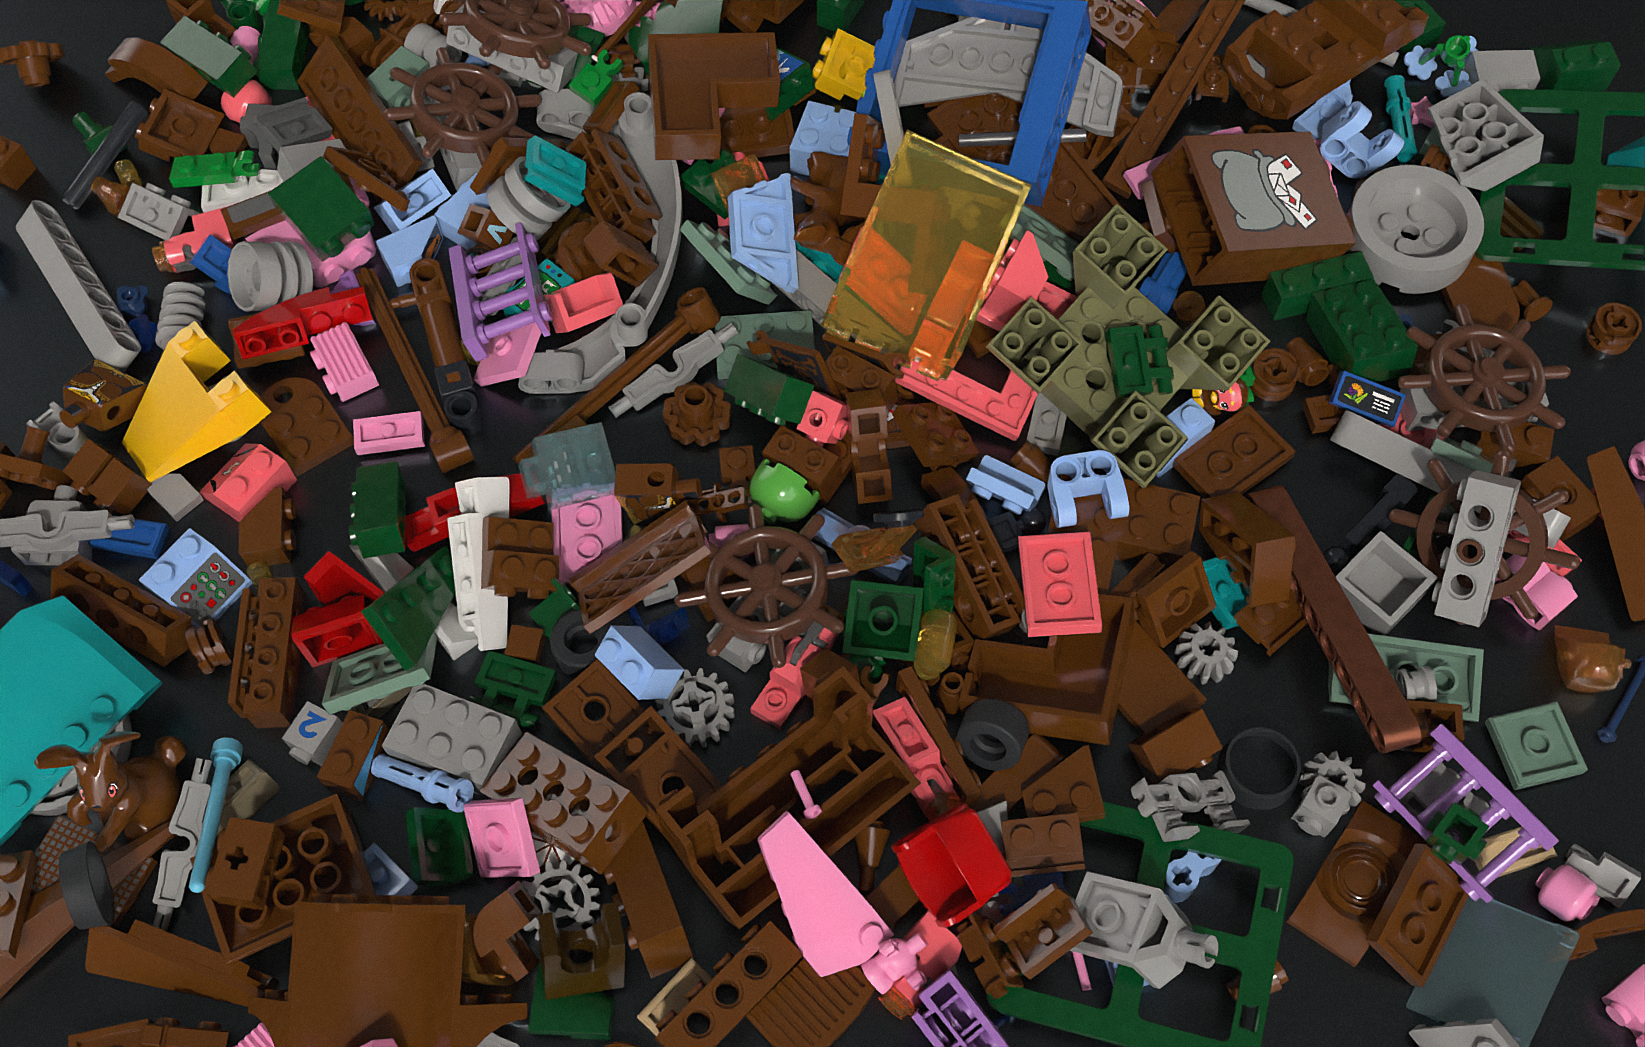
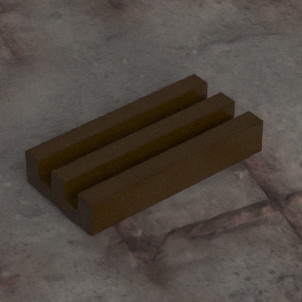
(1517, 220)
(552, 235)

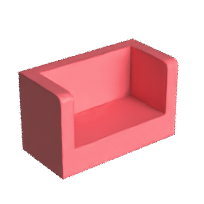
(583, 302)

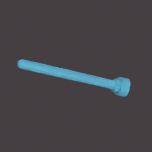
(225, 755)

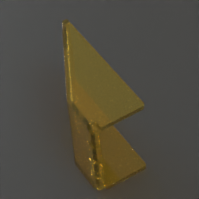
(926, 256)

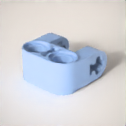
(1350, 149)
(1086, 483)

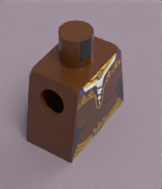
(100, 397)
(652, 490)

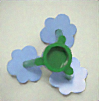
(1453, 53)

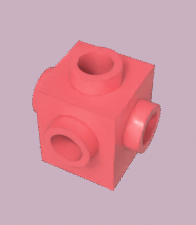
(824, 419)

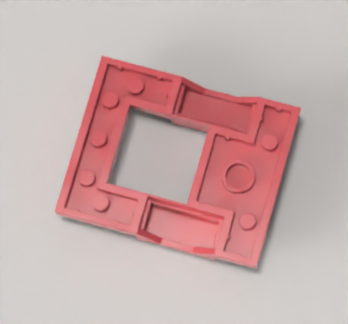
(1000, 411)

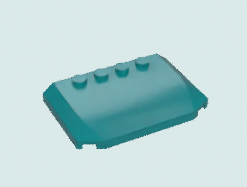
(57, 687)

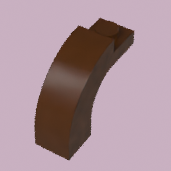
(154, 66)

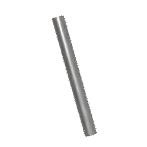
(1009, 138)

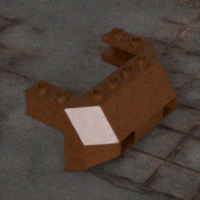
(826, 750)

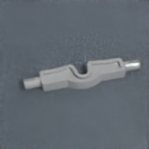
(659, 381)
(71, 527)
(177, 864)

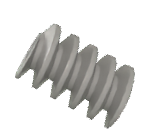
(179, 309)

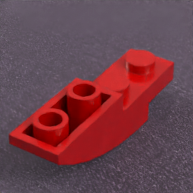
(295, 319)
(431, 522)

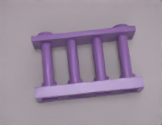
(469, 289)
(1473, 776)

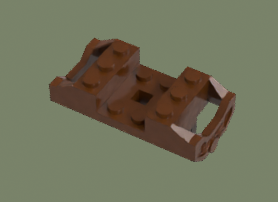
(1316, 50)

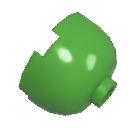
(781, 493)

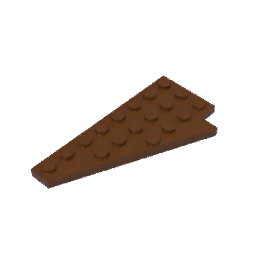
(1074, 194)

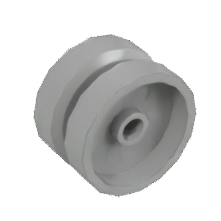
(520, 201)

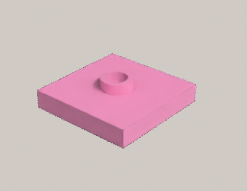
(508, 355)
(501, 838)

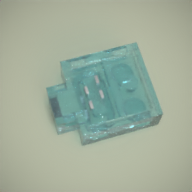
(569, 467)

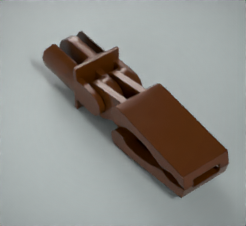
(395, 34)

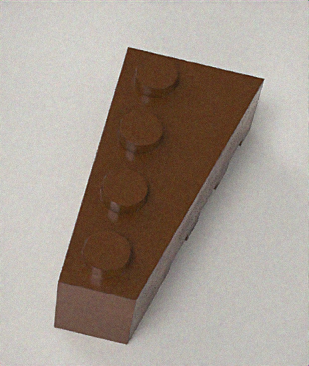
(648, 904)

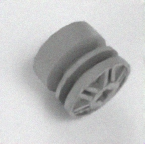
(268, 273)

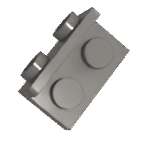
(155, 212)

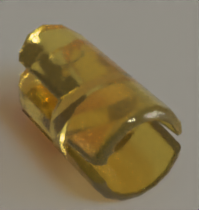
(935, 643)

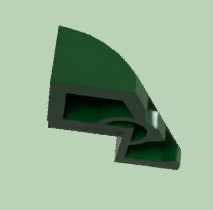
(576, 1015)

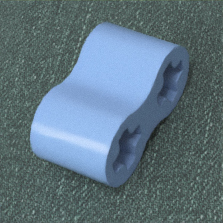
(1190, 868)

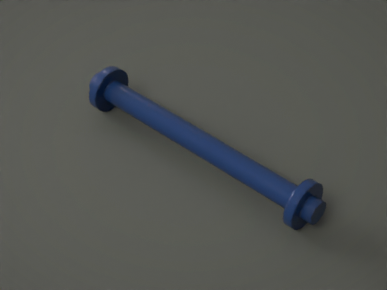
(1607, 733)

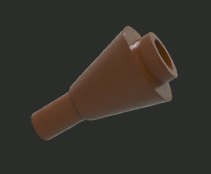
(870, 847)

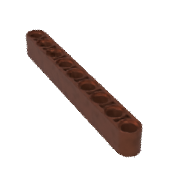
(1341, 632)

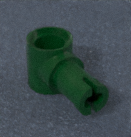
(242, 14)
(92, 132)

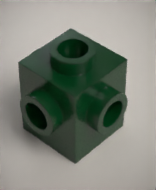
(1466, 825)

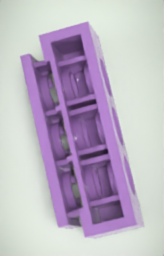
(960, 1014)

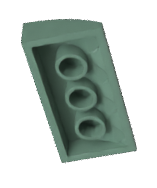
(1454, 667)

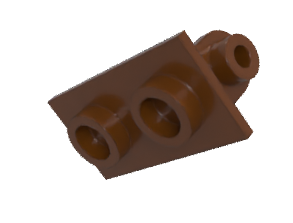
(999, 966)

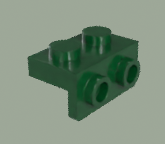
(935, 573)
(438, 846)

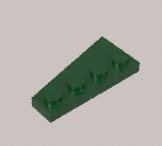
(413, 607)

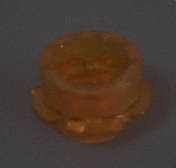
(1189, 299)

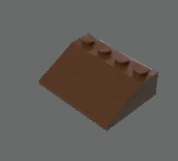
(317, 857)

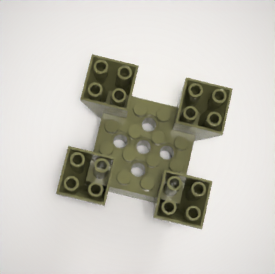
(1059, 361)

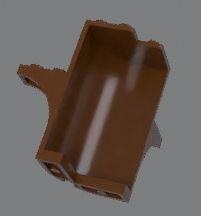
(379, 972)

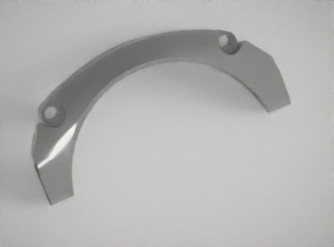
(599, 353)

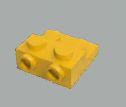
(843, 65)

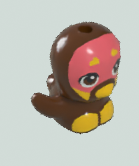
(1216, 400)

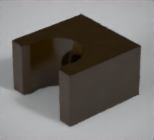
(599, 945)

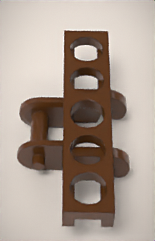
(722, 499)

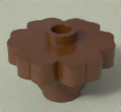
(32, 60)
(697, 413)

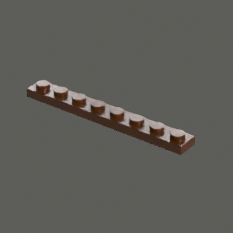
(1172, 92)

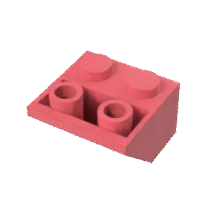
(1016, 280)

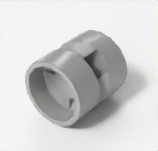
(424, 42)

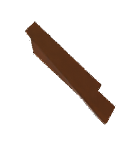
(1624, 525)
(171, 963)

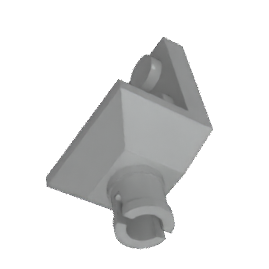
(1140, 929)

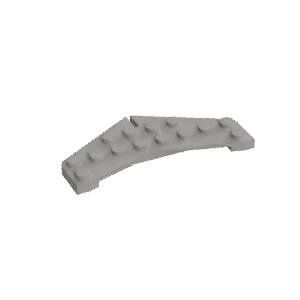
(987, 58)

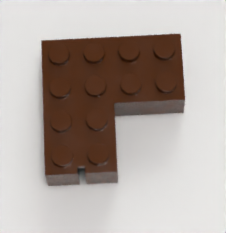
(698, 76)
(1157, 523)
(1060, 689)

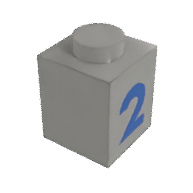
(312, 734)

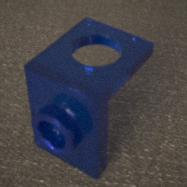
(664, 628)

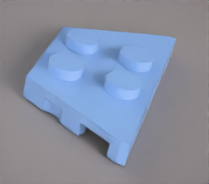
(764, 231)

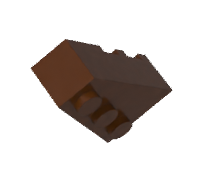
(1251, 544)

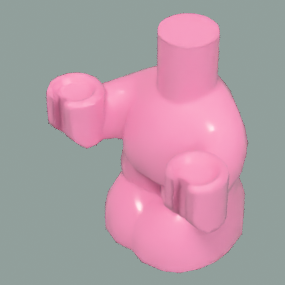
(894, 960)

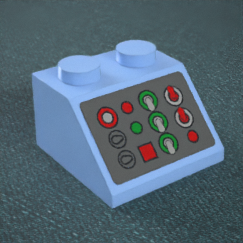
(195, 579)

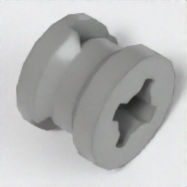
(1417, 684)

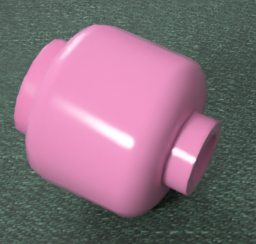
(1567, 893)

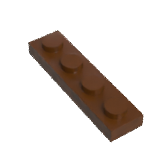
(917, 693)

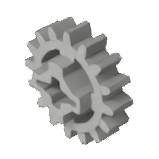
(710, 704)
(568, 887)

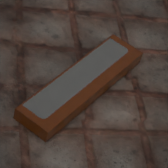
(256, 213)

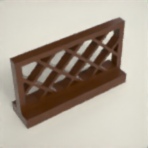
(640, 555)

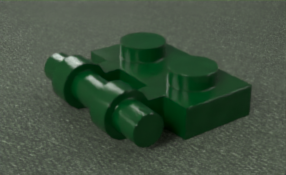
(701, 184)
(1130, 360)
(516, 680)

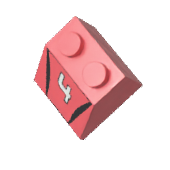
(247, 480)

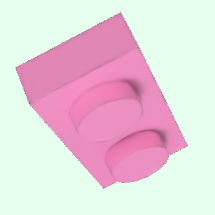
(389, 433)

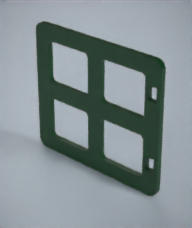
(1582, 177)
(1251, 955)

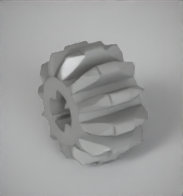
(1192, 650)
(1334, 770)

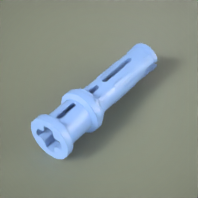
(433, 785)

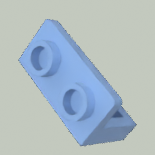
(1005, 483)

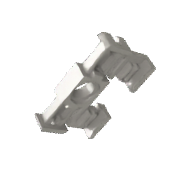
(1170, 804)

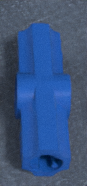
(1163, 284)

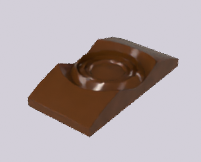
(1354, 883)

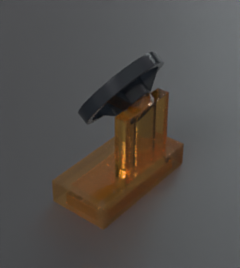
(878, 546)

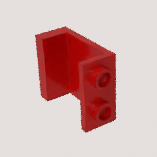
(334, 580)

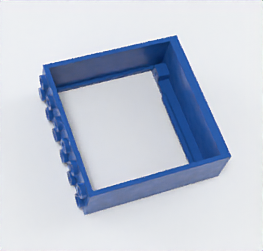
(1051, 84)

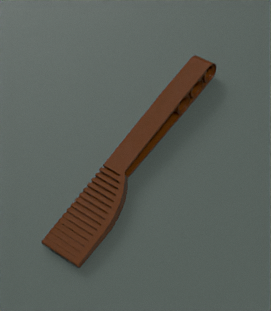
(818, 1009)

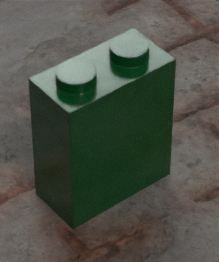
(321, 209)

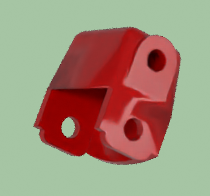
(953, 864)

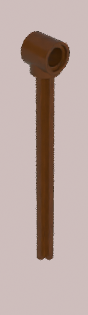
(694, 314)
(446, 441)

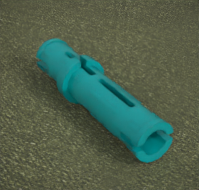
(1399, 108)

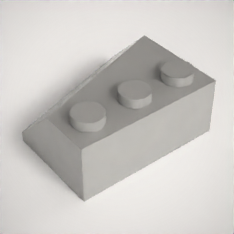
(1485, 136)

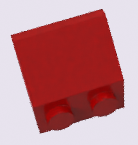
(332, 631)

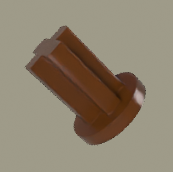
(1534, 305)

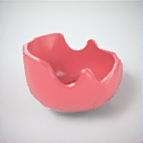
(251, 93)

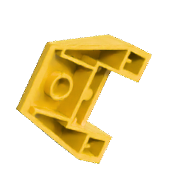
(179, 413)

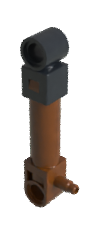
(450, 363)

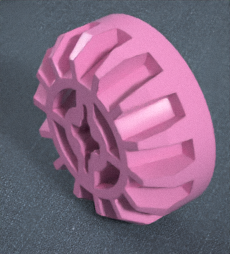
(604, 14)

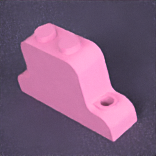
(330, 270)

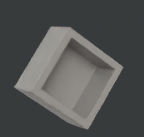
(1384, 584)

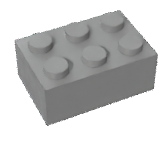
(451, 735)

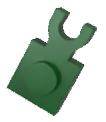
(595, 81)

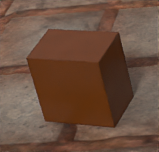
(525, 644)

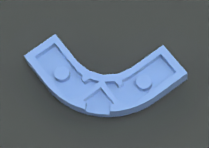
(1323, 111)

